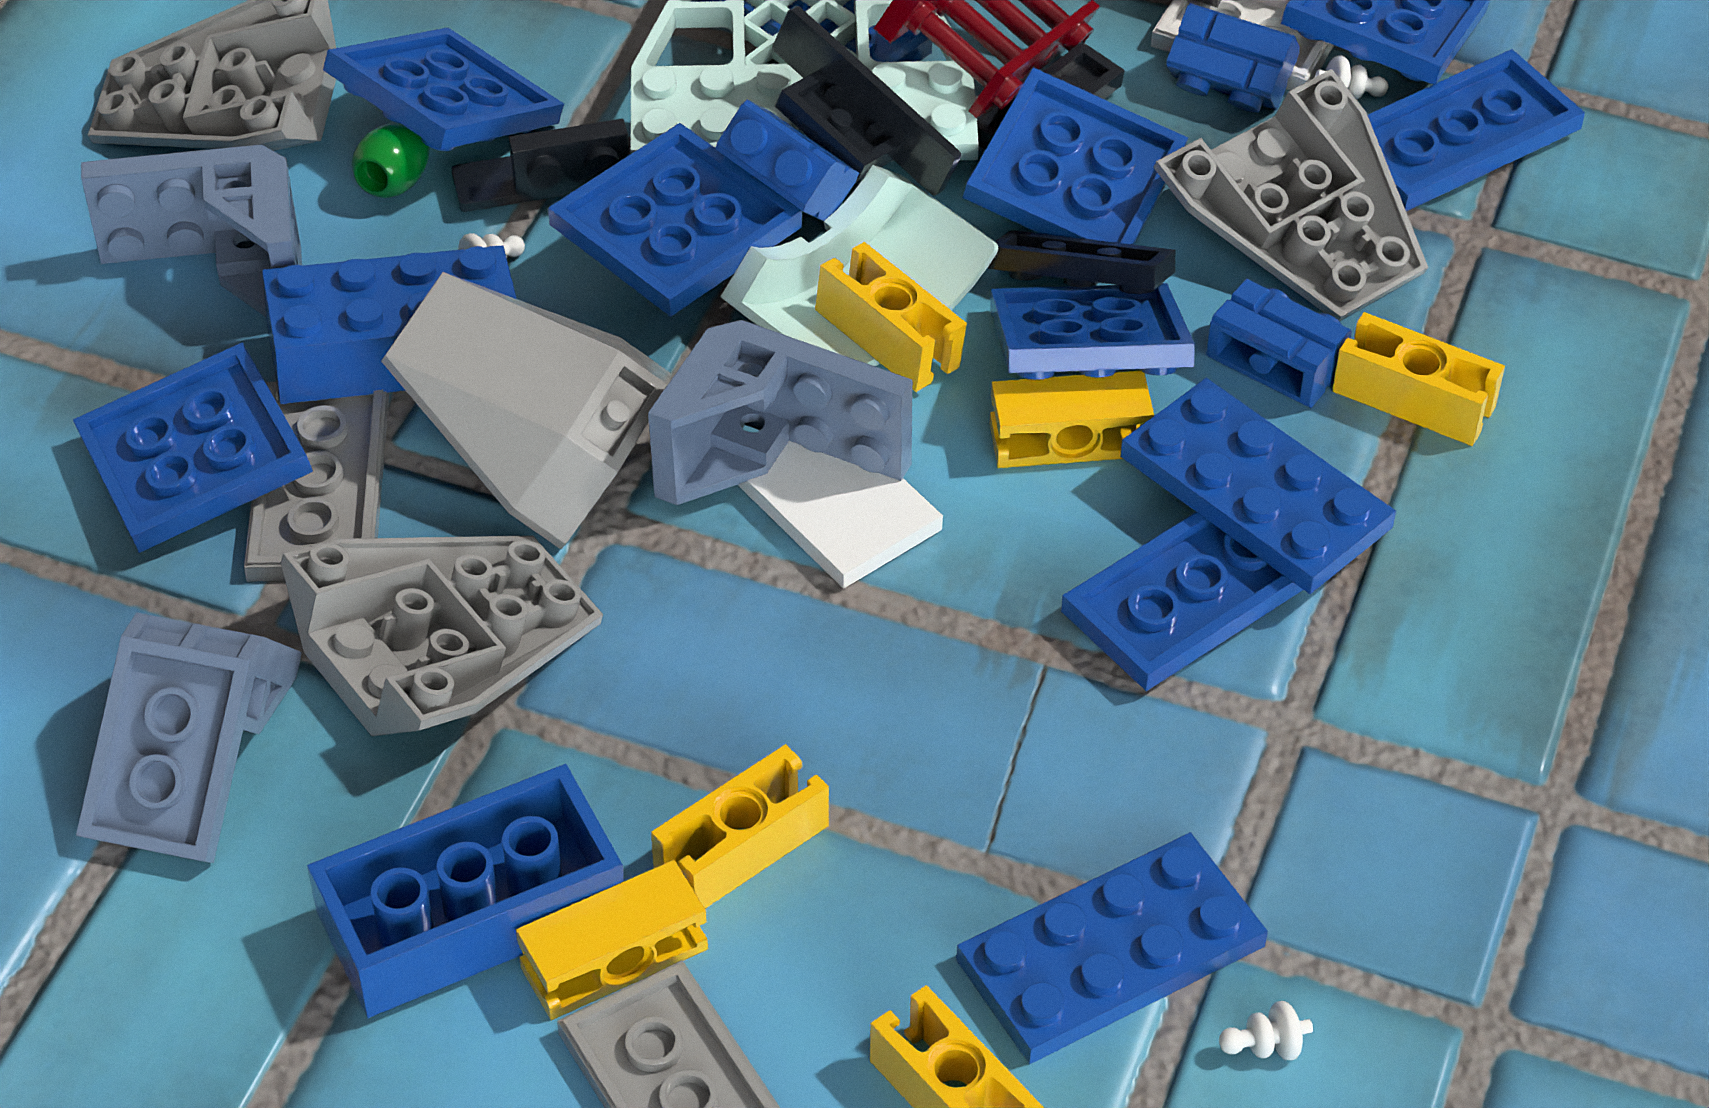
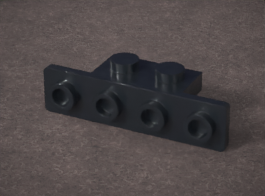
(853, 110)
(542, 165)

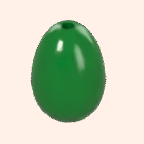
(389, 160)

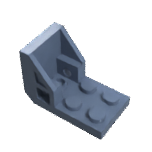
(198, 204)
(787, 393)
(176, 732)

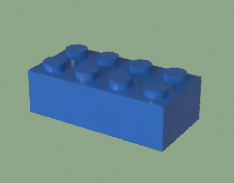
(341, 318)
(457, 885)

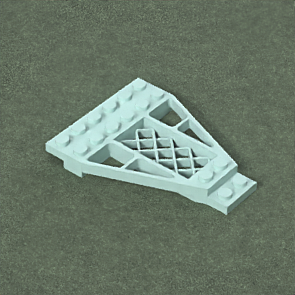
(710, 95)

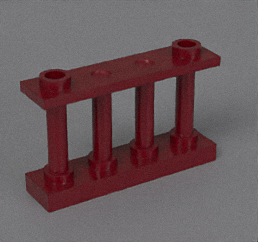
(1003, 83)

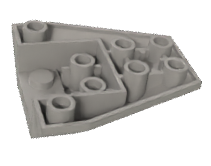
(224, 81)
(1306, 199)
(526, 398)
(431, 622)

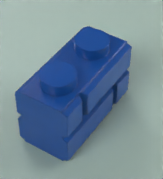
(1232, 58)
(786, 160)
(1277, 342)

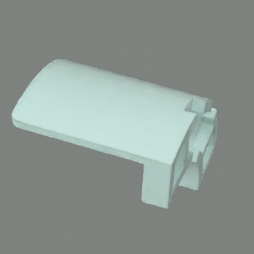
(892, 216)

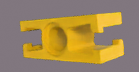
(890, 316)
(1418, 378)
(1066, 418)
(749, 803)
(612, 939)
(952, 1056)

